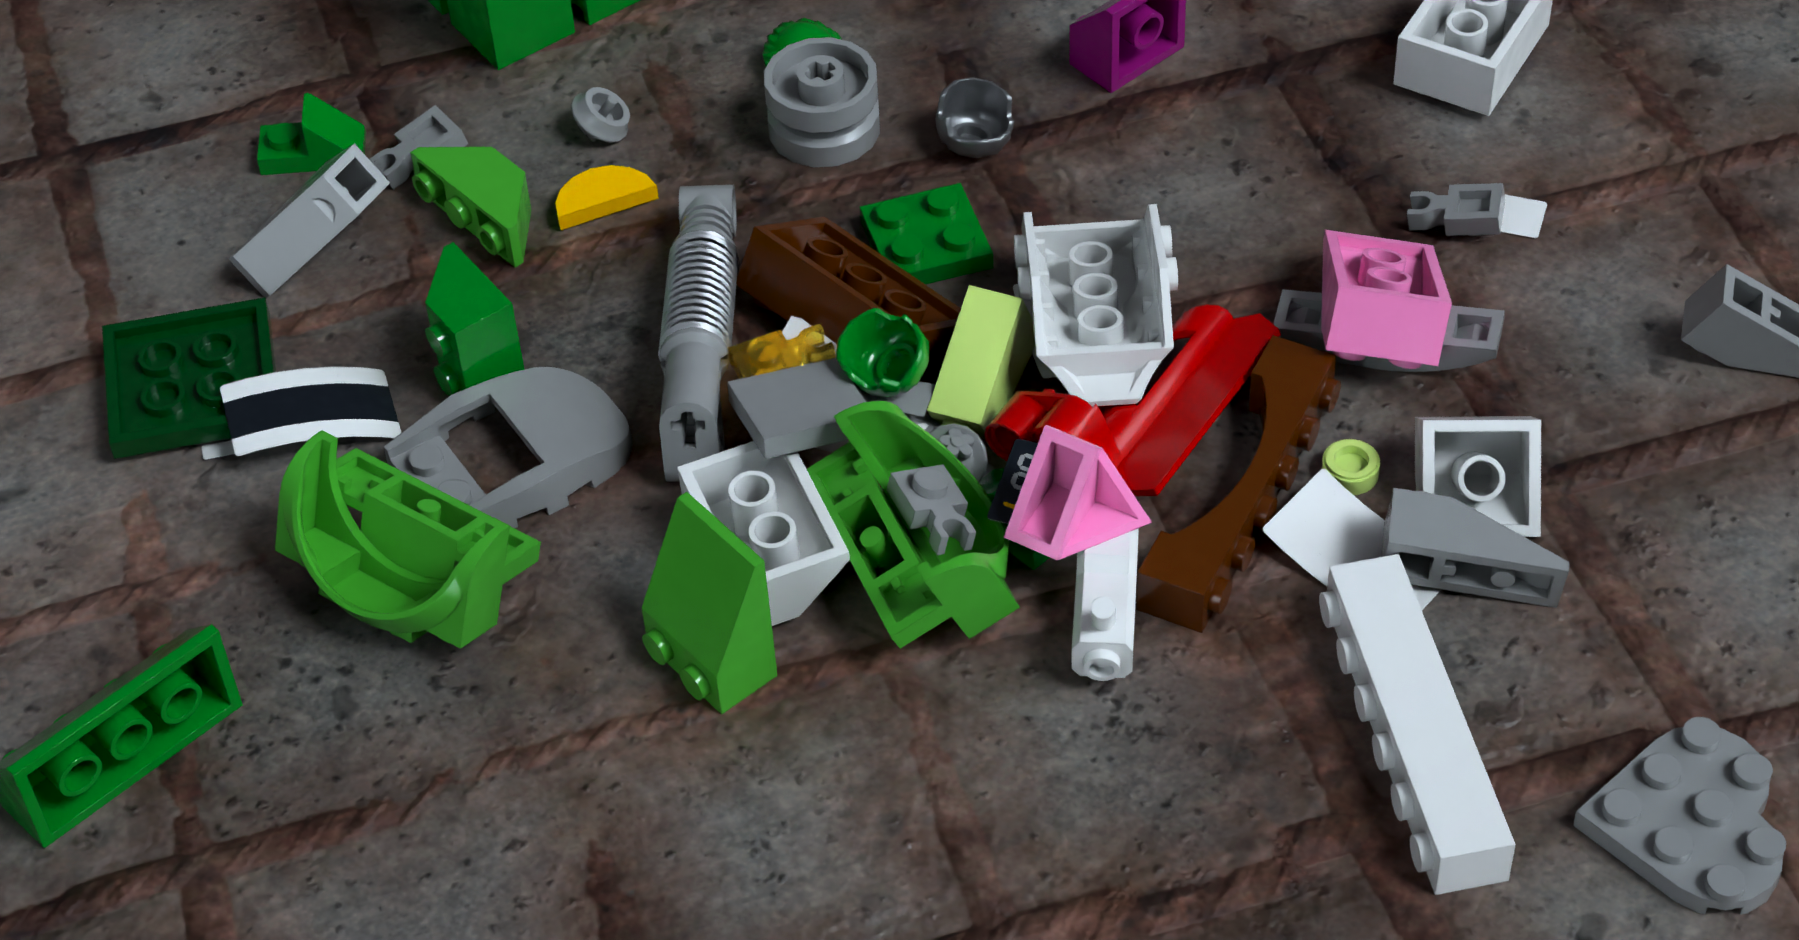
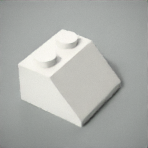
(1484, 464)

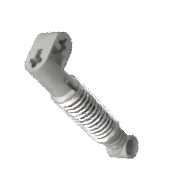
(697, 325)

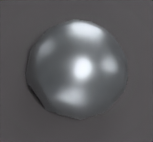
(974, 117)

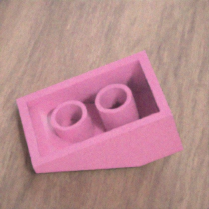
(1383, 300)

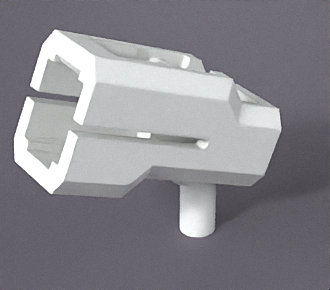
(1105, 608)

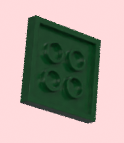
(170, 371)

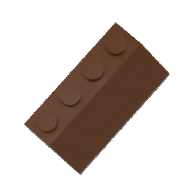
(831, 277)

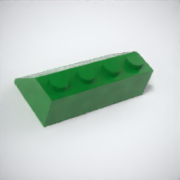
(119, 735)

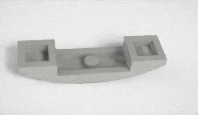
(1469, 338)

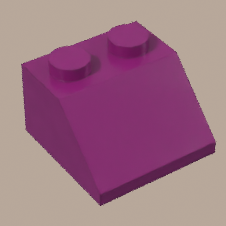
(1126, 39)

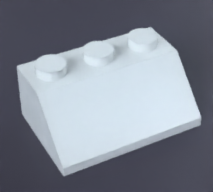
(776, 515)

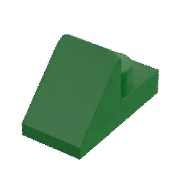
(308, 143)

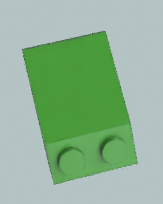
(709, 609)

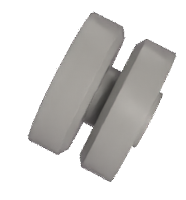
(822, 102)

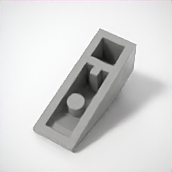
(1743, 324)
(1468, 552)

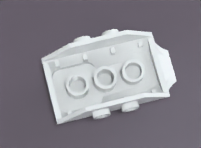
(1099, 302)

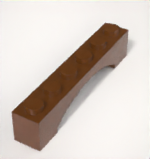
(1192, 570)

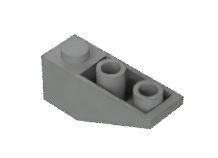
(309, 219)

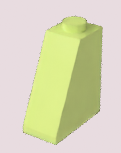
(983, 359)

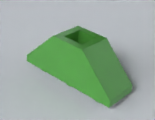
(477, 192)

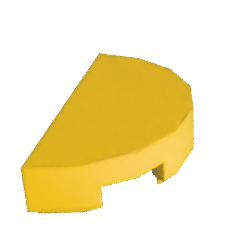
(602, 193)

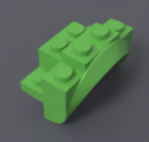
(419, 552)
(896, 563)

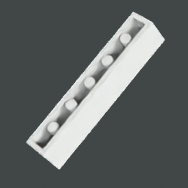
(1417, 726)

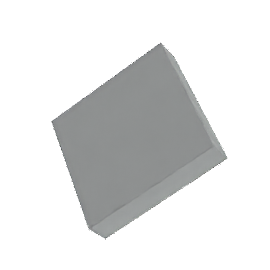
(794, 406)

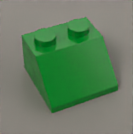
(469, 325)

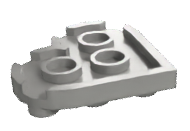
(1692, 819)

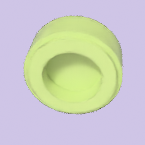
(1352, 464)

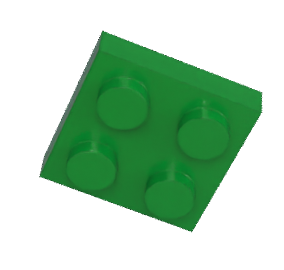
(929, 234)

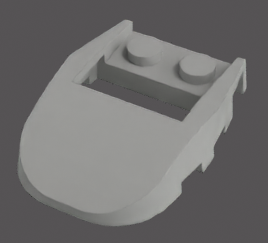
(557, 415)

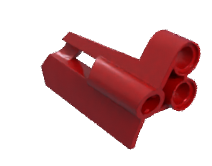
(1161, 431)

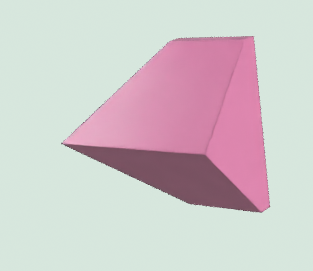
(1072, 498)

